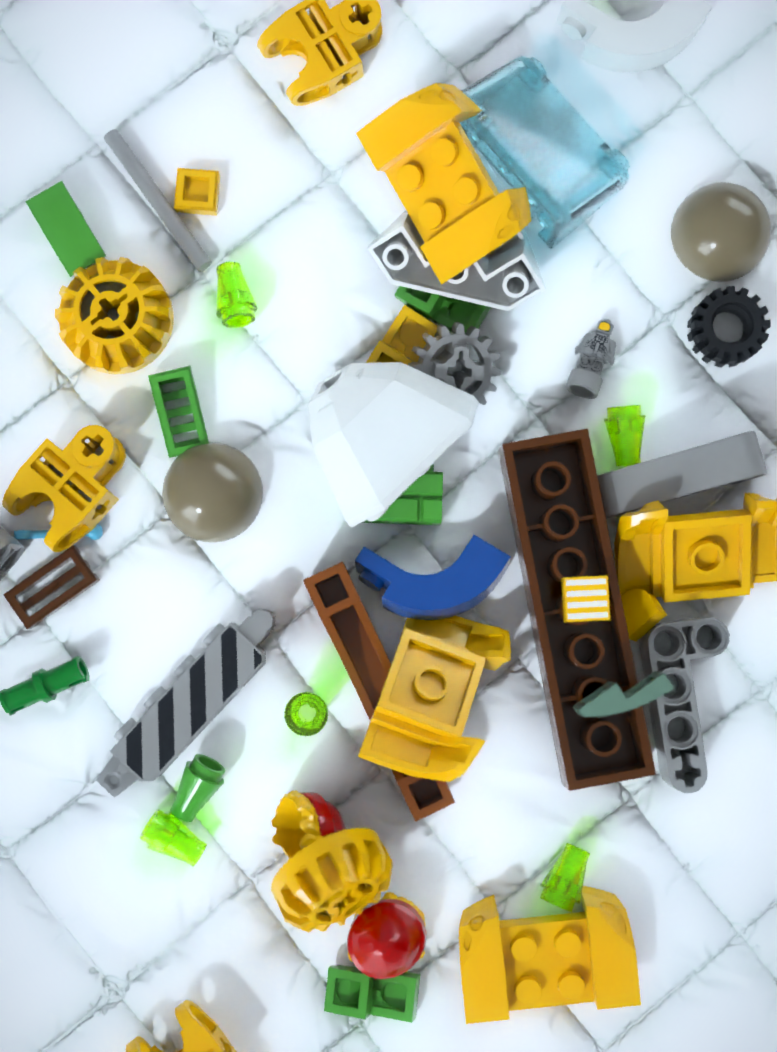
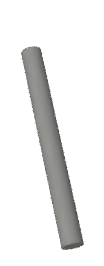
(157, 200)

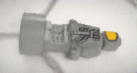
(595, 351)

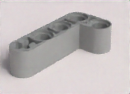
(682, 474)
(683, 702)

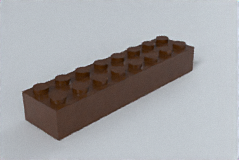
(560, 535)

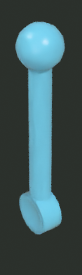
(95, 534)

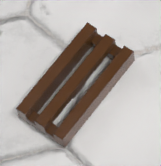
(81, 566)

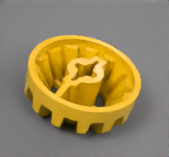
(137, 340)
(332, 879)

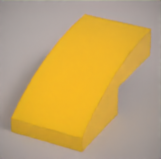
(402, 336)

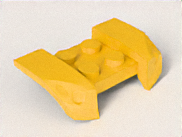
(443, 178)
(697, 552)
(431, 695)
(547, 958)

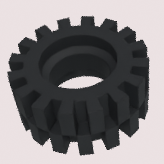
(750, 315)

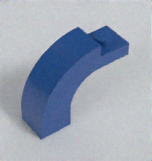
(437, 594)

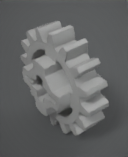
(456, 351)

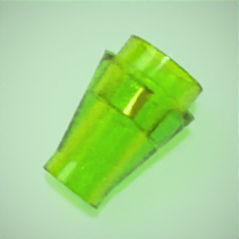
(234, 297)
(625, 433)
(301, 725)
(170, 837)
(566, 878)

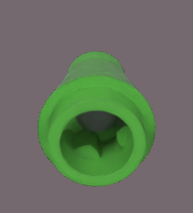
(198, 784)

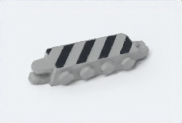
(189, 704)

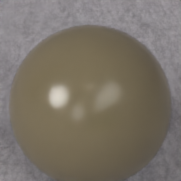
(721, 231)
(212, 492)

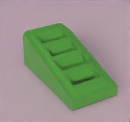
(170, 376)

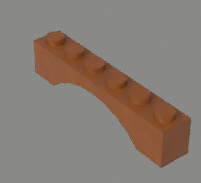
(367, 668)

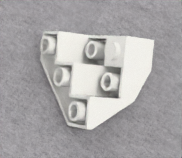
(497, 280)
(382, 431)

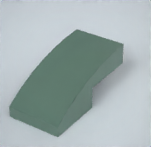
(611, 700)

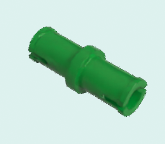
(44, 685)

